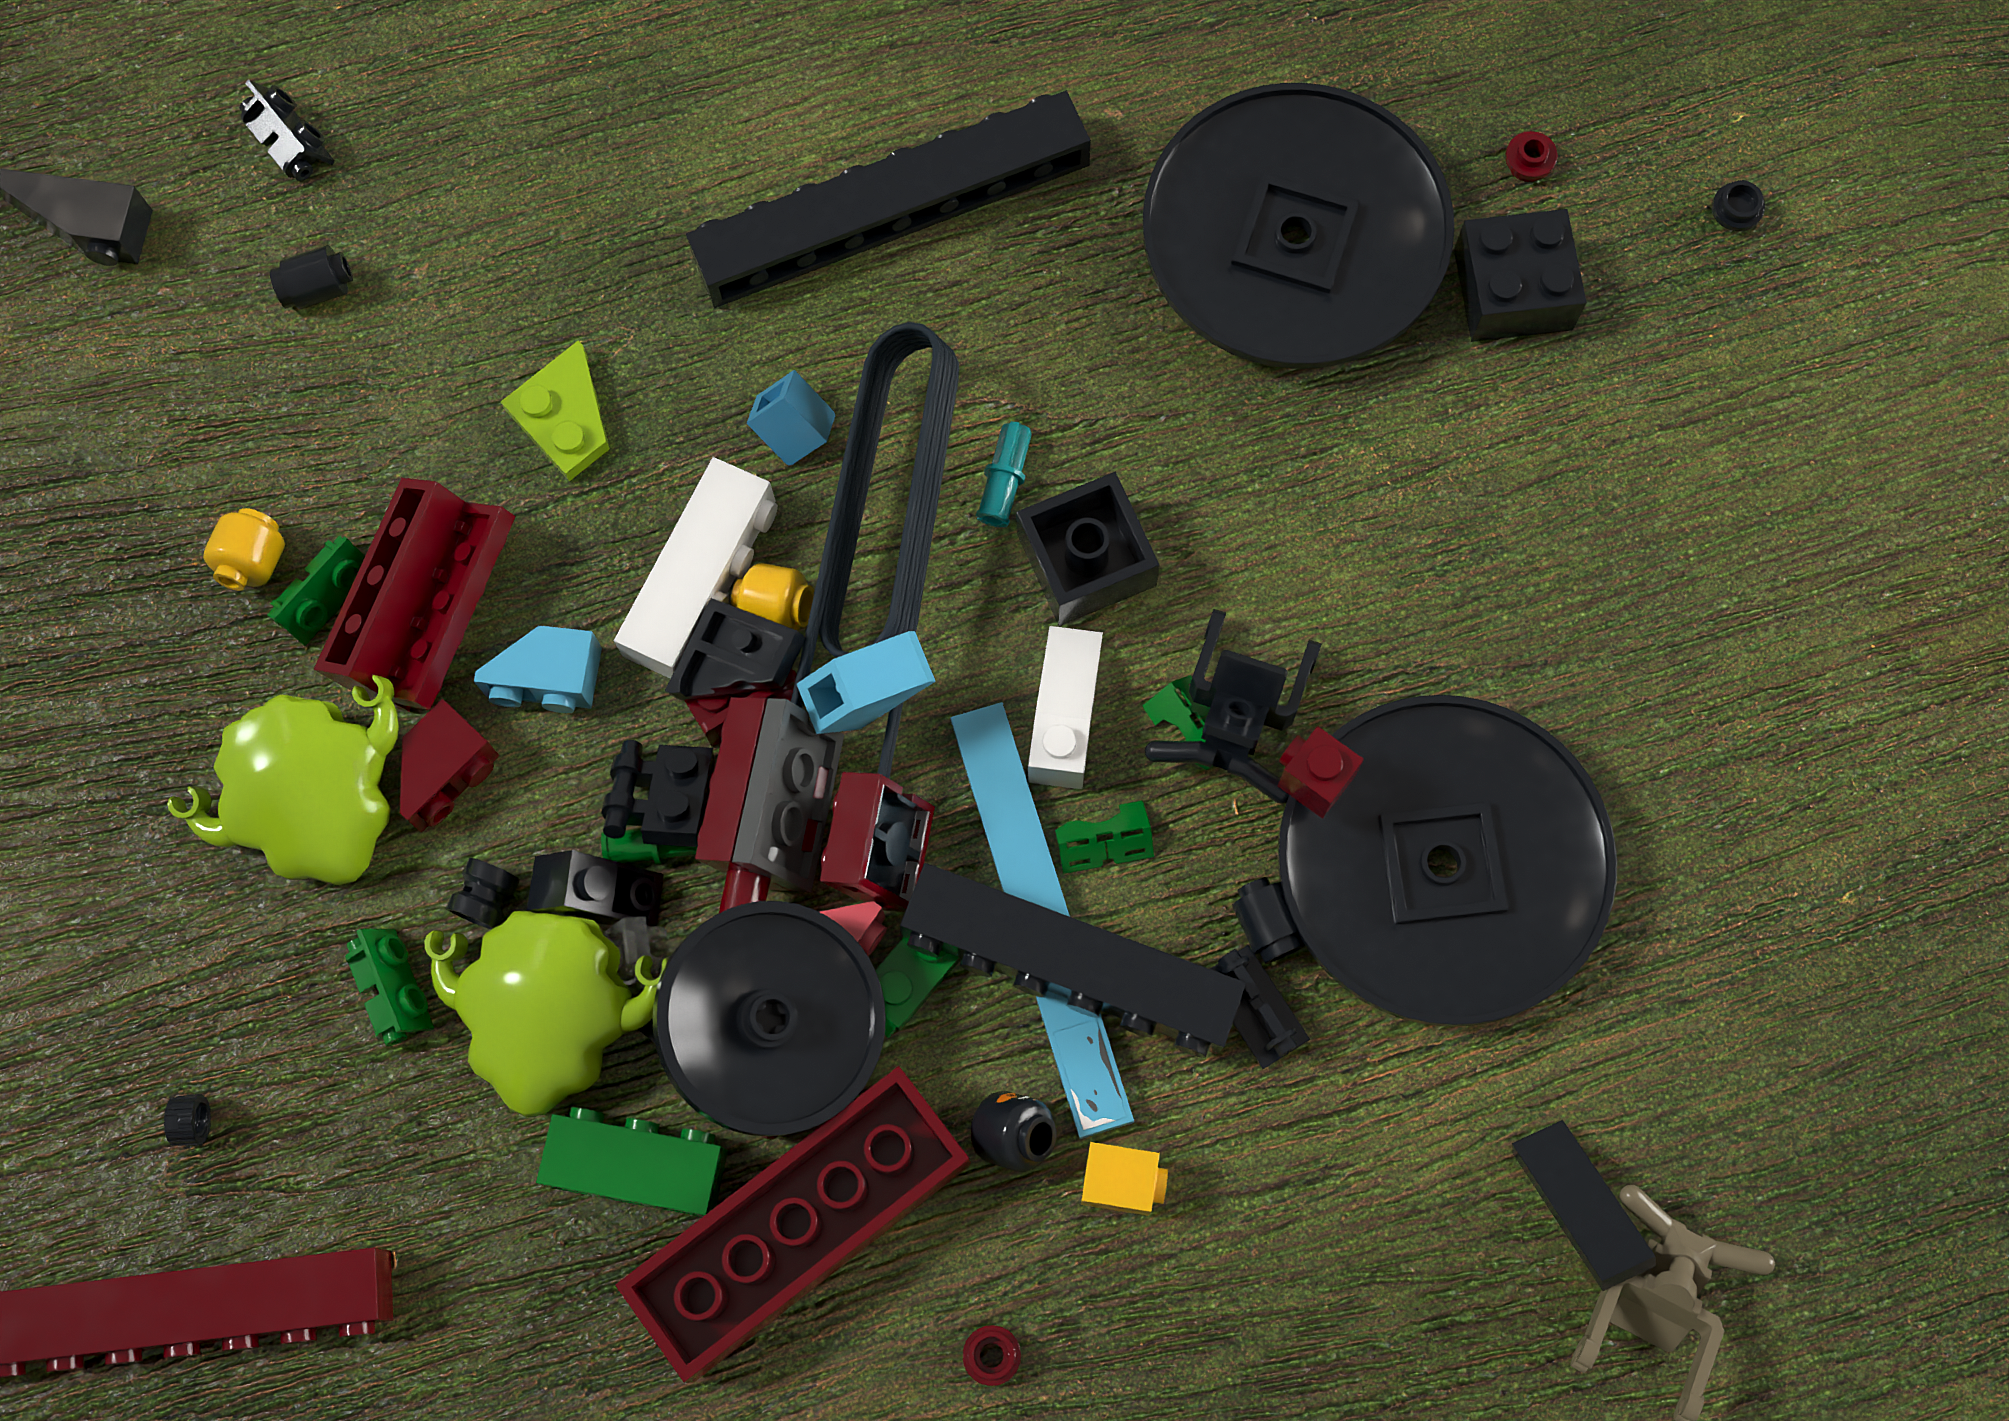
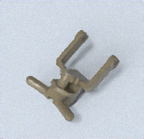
(1663, 1300)

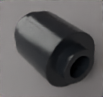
(311, 278)
(1267, 920)

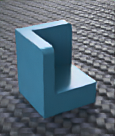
(791, 418)

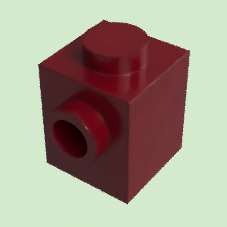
(1318, 770)

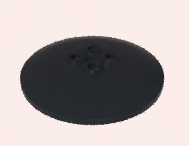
(1312, 162)
(1526, 847)

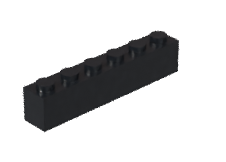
(1071, 960)

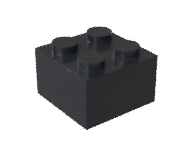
(1519, 275)
(1087, 548)

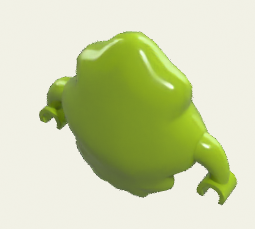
(301, 786)
(541, 1004)

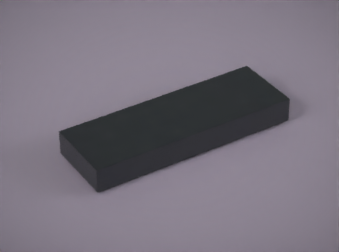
(1583, 1205)

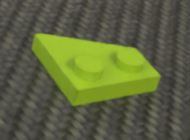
(562, 412)

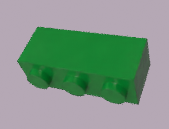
(632, 1163)

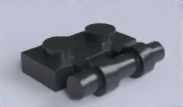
(675, 799)

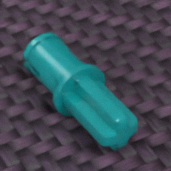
(1004, 475)

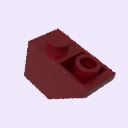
(440, 762)

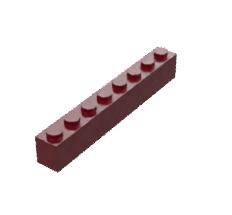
(195, 1308)

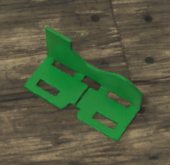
(1170, 707)
(1131, 818)

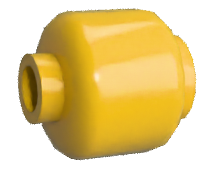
(244, 549)
(775, 594)

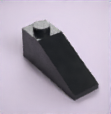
(92, 216)

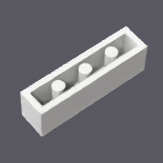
(697, 564)

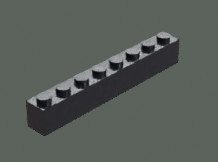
(889, 198)

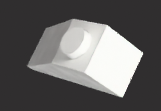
(1064, 708)

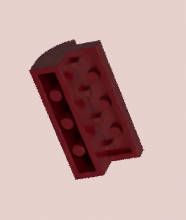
(415, 593)

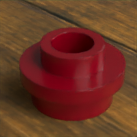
(1526, 167)
(972, 1355)

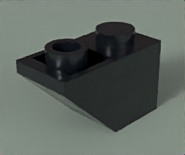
(593, 888)

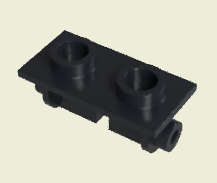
(273, 114)
(1262, 1014)

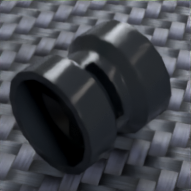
(482, 893)

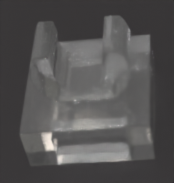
(633, 942)

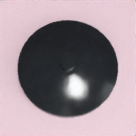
(769, 1018)

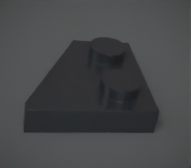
(734, 654)

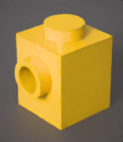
(1123, 1179)

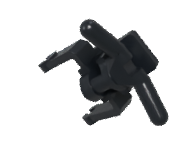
(1240, 702)

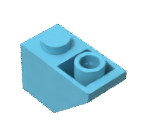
(545, 668)
(865, 684)

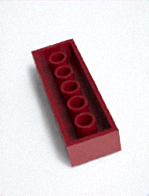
(793, 1225)

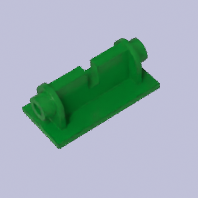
(311, 603)
(381, 962)

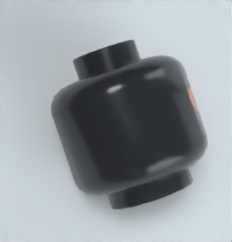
(1013, 1131)

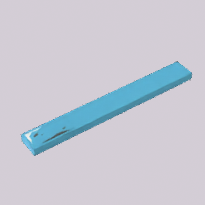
(1027, 872)

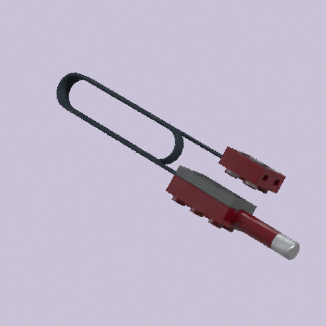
(771, 765)

